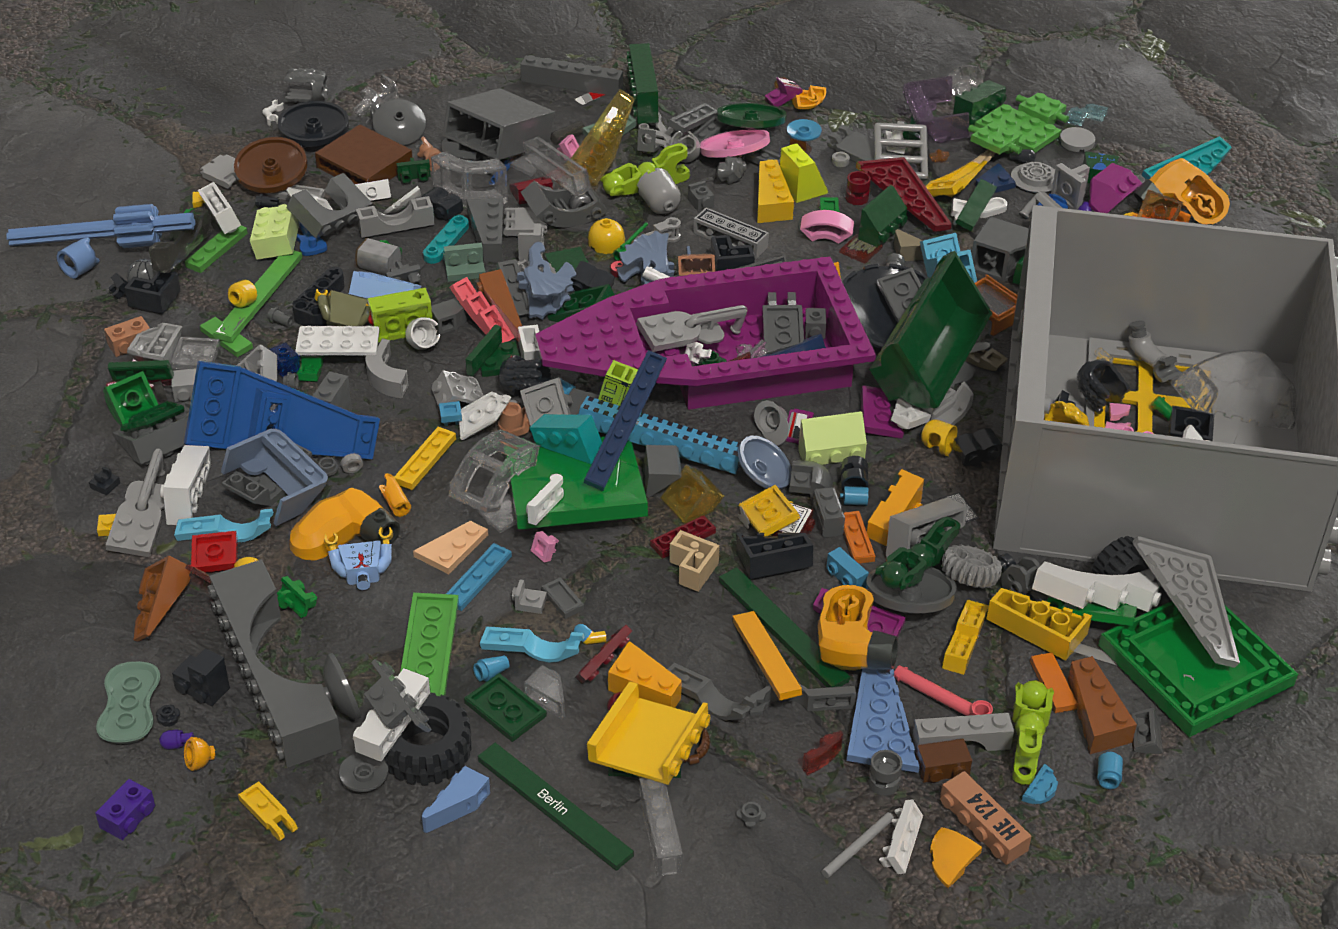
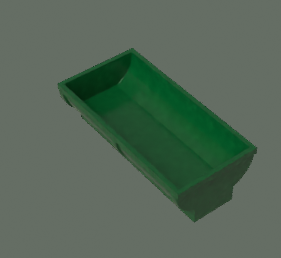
(932, 337)

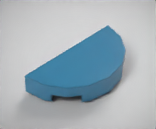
(1042, 787)

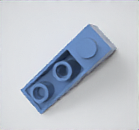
(460, 798)

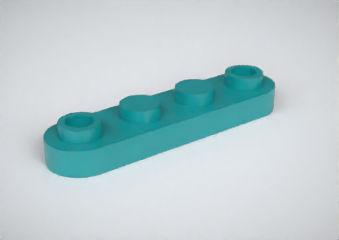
(446, 237)

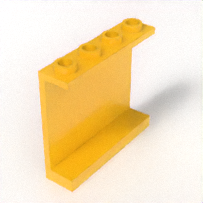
(646, 736)

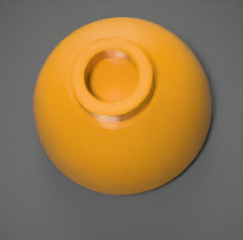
(197, 753)

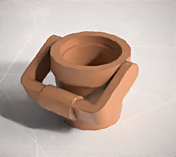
(513, 421)

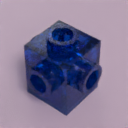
(287, 359)

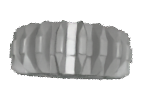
(971, 566)

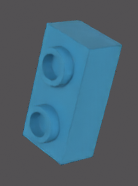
(846, 568)

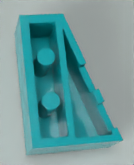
(568, 435)

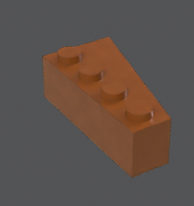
(1100, 709)

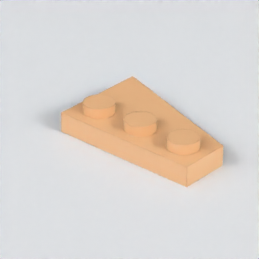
(452, 548)

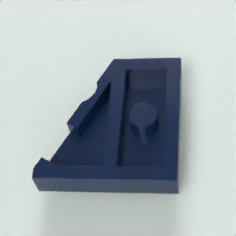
(998, 177)

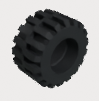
(1119, 558)

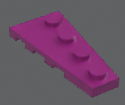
(879, 619)

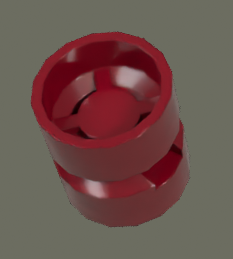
(858, 188)

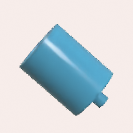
(855, 495)

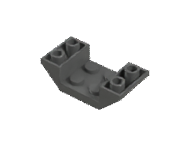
(257, 488)

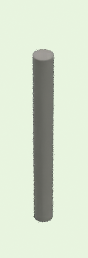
(858, 844)

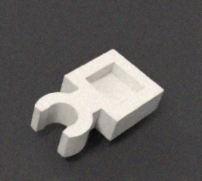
(956, 208)

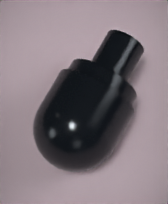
(1025, 156)

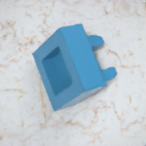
(450, 412)

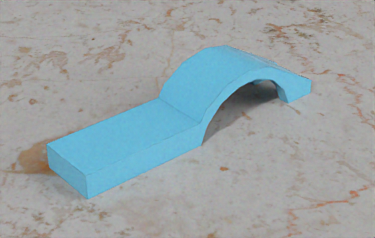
(217, 523)
(525, 641)

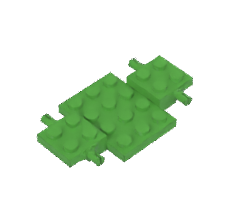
(1020, 129)

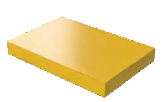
(769, 511)

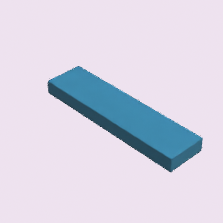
(480, 574)

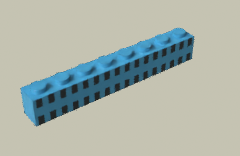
(651, 430)

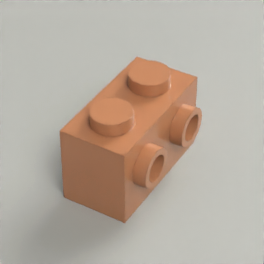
(122, 334)

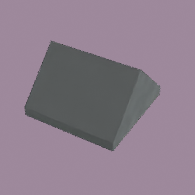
(660, 467)

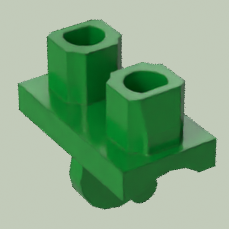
(293, 596)

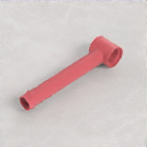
(942, 695)

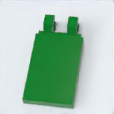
(1123, 615)

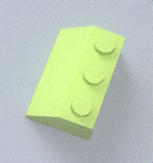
(832, 438)

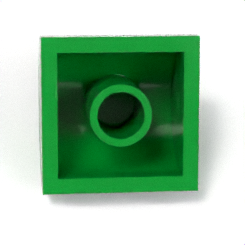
(129, 397)

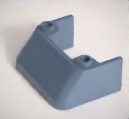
(284, 464)

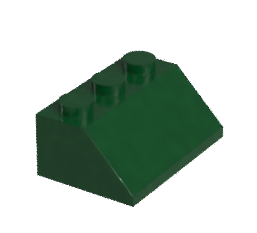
(882, 217)

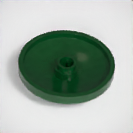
(751, 115)

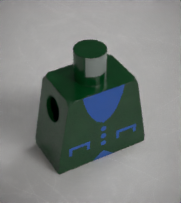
(1098, 162)

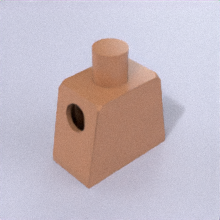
(696, 264)

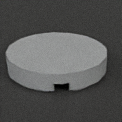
(1077, 139)

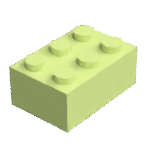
(274, 232)

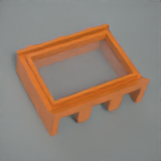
(1000, 301)

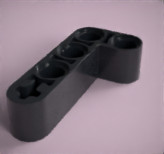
(306, 308)

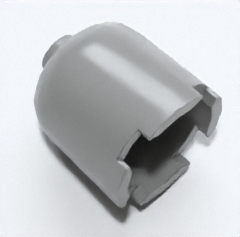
(659, 191)

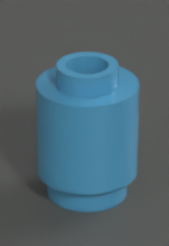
(1110, 770)

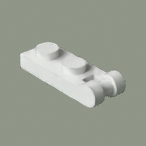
(545, 499)

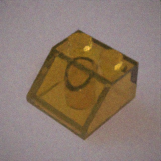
(692, 495)

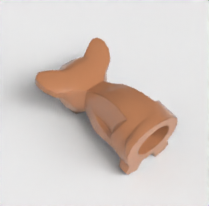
(427, 151)

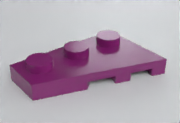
(877, 413)

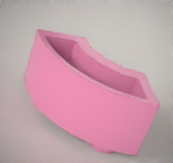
(827, 225)

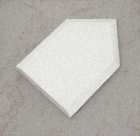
(482, 413)

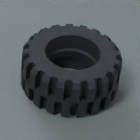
(436, 760)

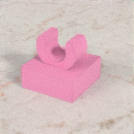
(568, 146)
(544, 546)

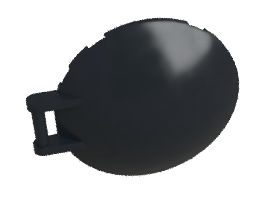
(870, 302)

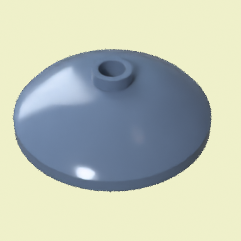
(764, 462)

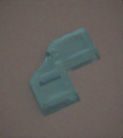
(1091, 111)

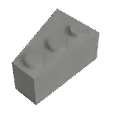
(261, 362)

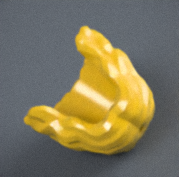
(1066, 413)

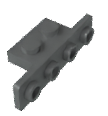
(391, 701)

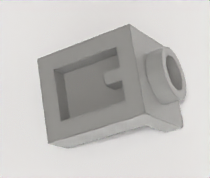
(528, 599)

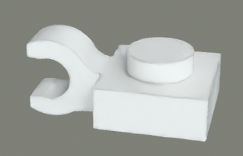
(696, 352)

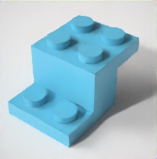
(937, 247)

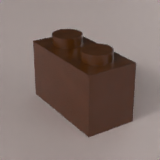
(943, 760)

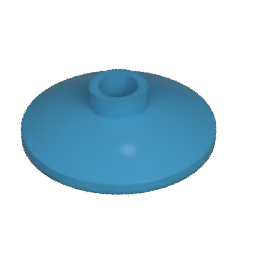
(804, 130)

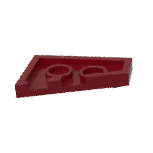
(619, 639)

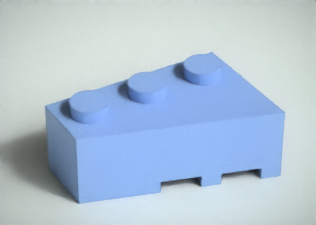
(373, 285)

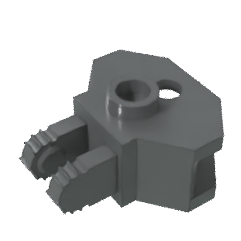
(1023, 579)

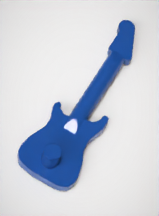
(309, 244)

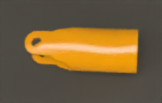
(395, 496)

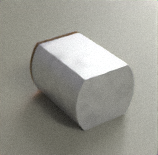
(377, 256)

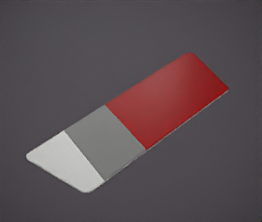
(588, 97)

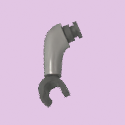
(1144, 348)

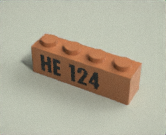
(985, 818)

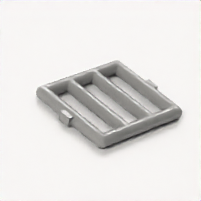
(900, 126)

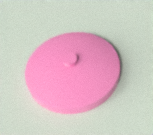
(735, 143)

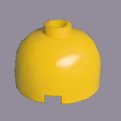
(606, 236)

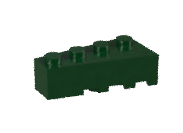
(980, 100)

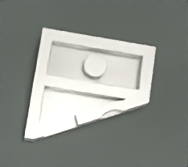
(908, 415)

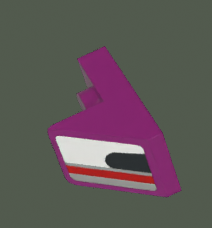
(786, 91)
(794, 421)

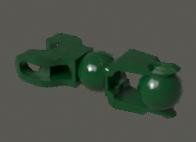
(919, 557)

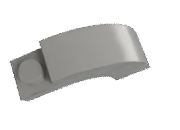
(385, 378)

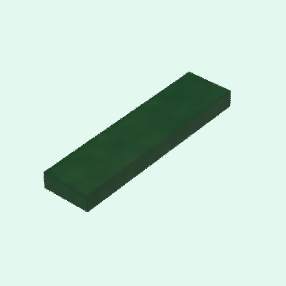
(976, 205)

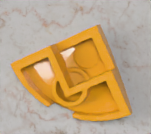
(809, 98)
(952, 855)

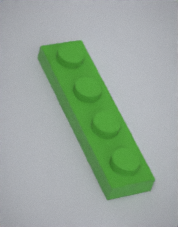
(214, 249)

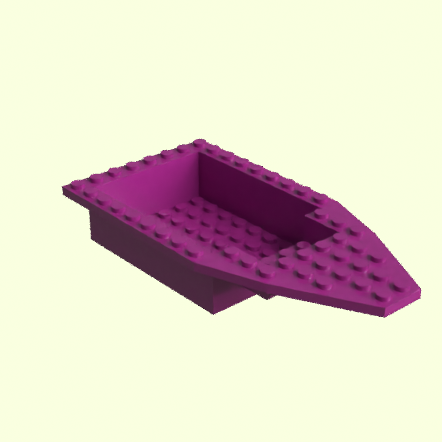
(609, 333)

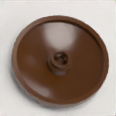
(270, 165)

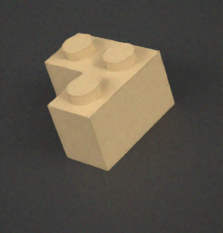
(695, 559)

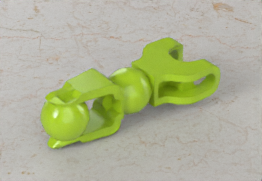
(625, 178)
(1030, 726)

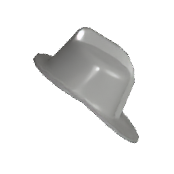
(772, 421)

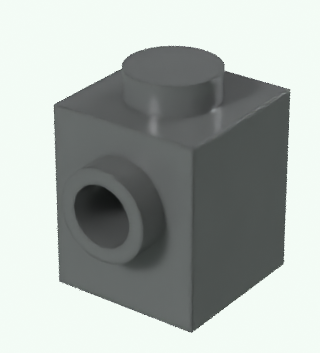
(815, 322)

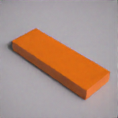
(857, 538)
(1051, 676)

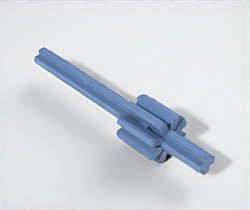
(131, 225)

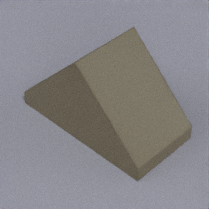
(907, 246)

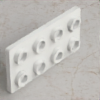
(337, 340)

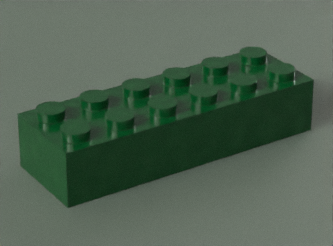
(642, 83)

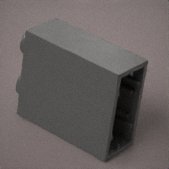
(496, 122)

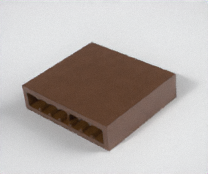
(362, 156)

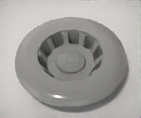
(1034, 177)

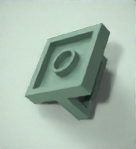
(463, 261)

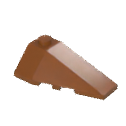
(496, 292)

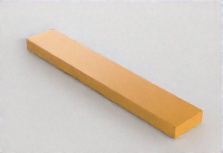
(767, 655)

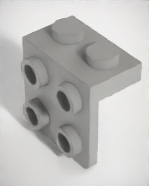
(456, 387)

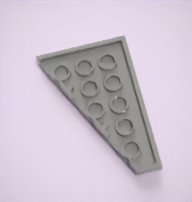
(1195, 591)

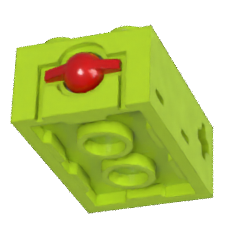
(397, 310)

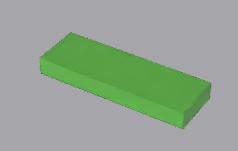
(239, 345)

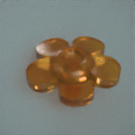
(939, 155)

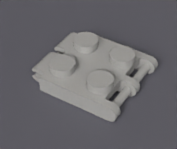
(220, 171)
(521, 221)

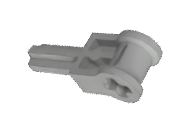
(664, 227)

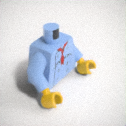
(360, 561)

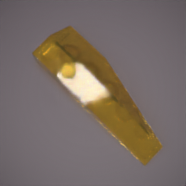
(603, 140)

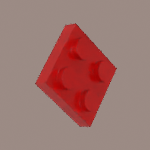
(214, 551)

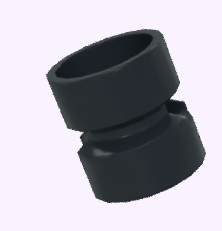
(854, 472)

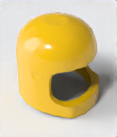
(939, 434)

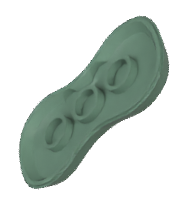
(128, 704)

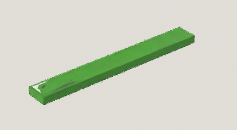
(265, 287)

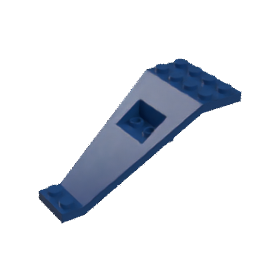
(236, 404)

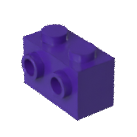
(125, 809)

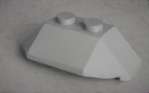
(156, 343)

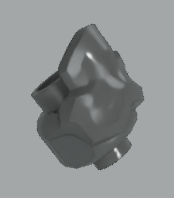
(731, 169)

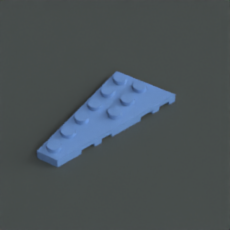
(880, 721)

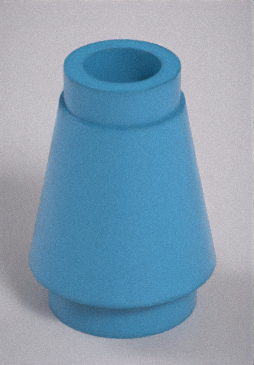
(489, 667)

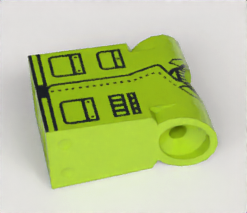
(617, 383)

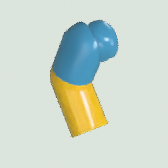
(589, 636)

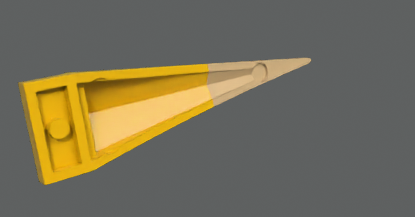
(958, 179)

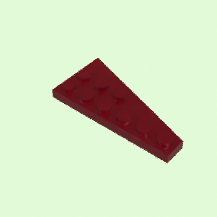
(909, 187)

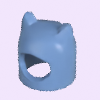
(82, 256)

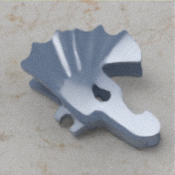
(645, 252)
(545, 289)

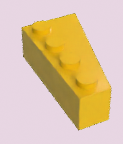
(774, 196)
(1039, 622)

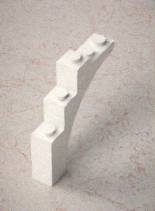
(1107, 590)

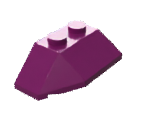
(1111, 187)

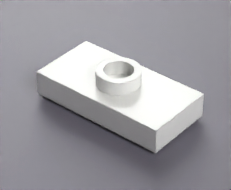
(375, 190)

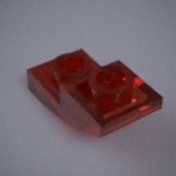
(828, 749)

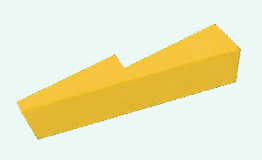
(965, 637)

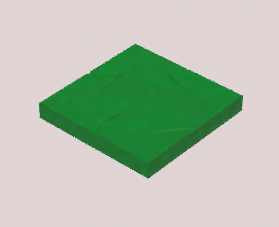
(581, 503)
(1165, 648)

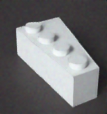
(185, 483)

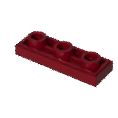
(698, 527)

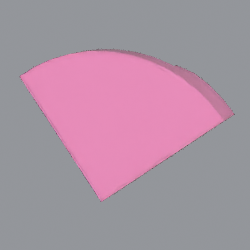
(1118, 410)

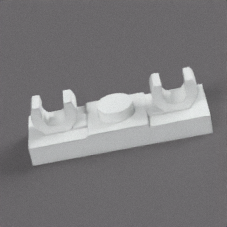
(903, 837)

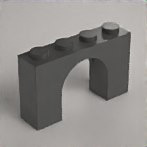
(321, 220)

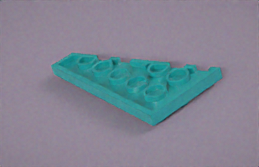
(1204, 157)

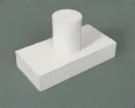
(894, 135)

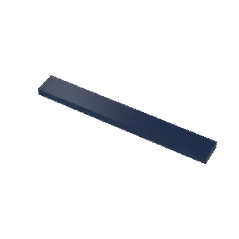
(625, 420)

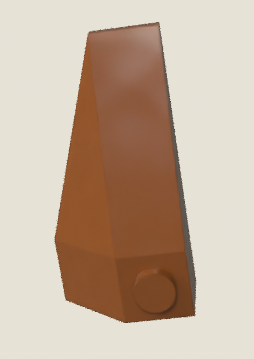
(159, 590)

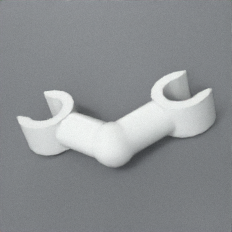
(269, 110)

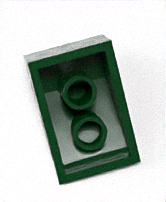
(581, 300)

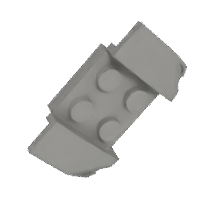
(953, 406)

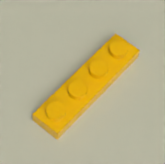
(425, 458)

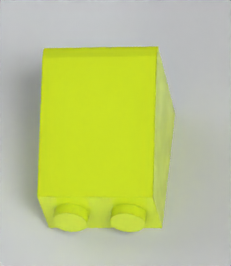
(801, 174)

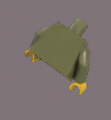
(342, 309)

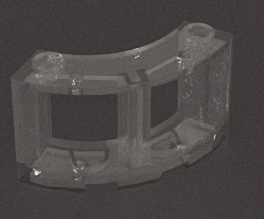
(445, 162)
(521, 456)

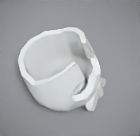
(422, 333)

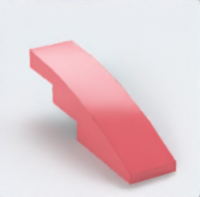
(479, 309)

